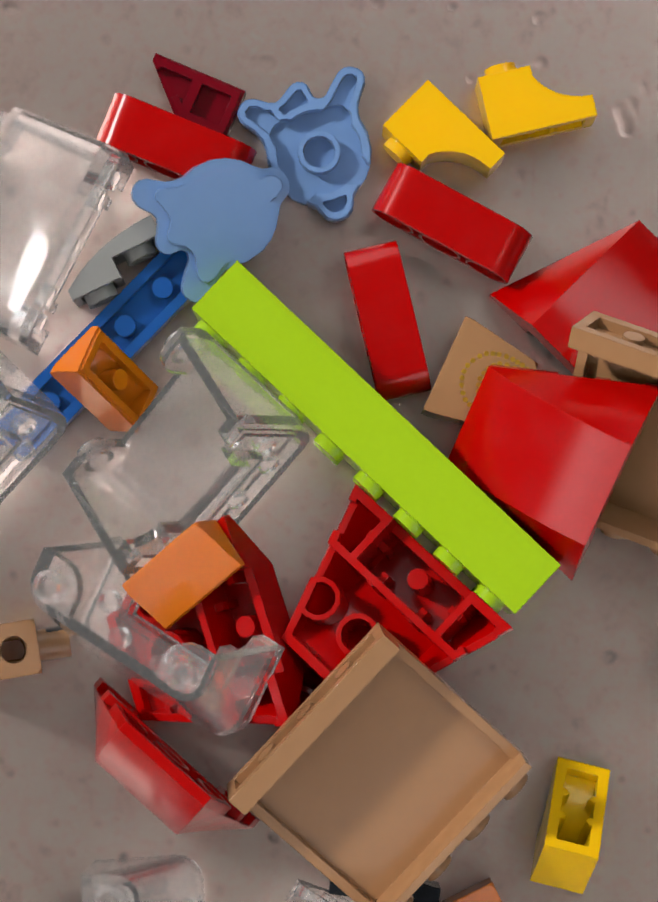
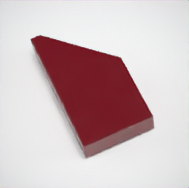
(199, 95)

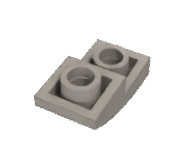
(101, 276)

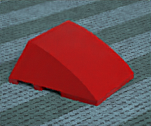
(607, 277)
(551, 450)
(389, 578)
(233, 613)
(157, 772)

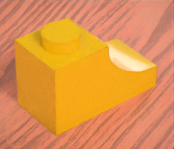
(522, 109)
(435, 130)
(571, 826)

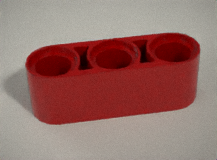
(165, 139)
(452, 223)
(387, 320)

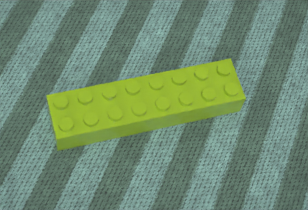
(375, 441)

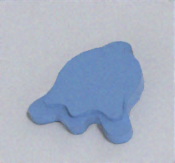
(316, 142)
(214, 216)

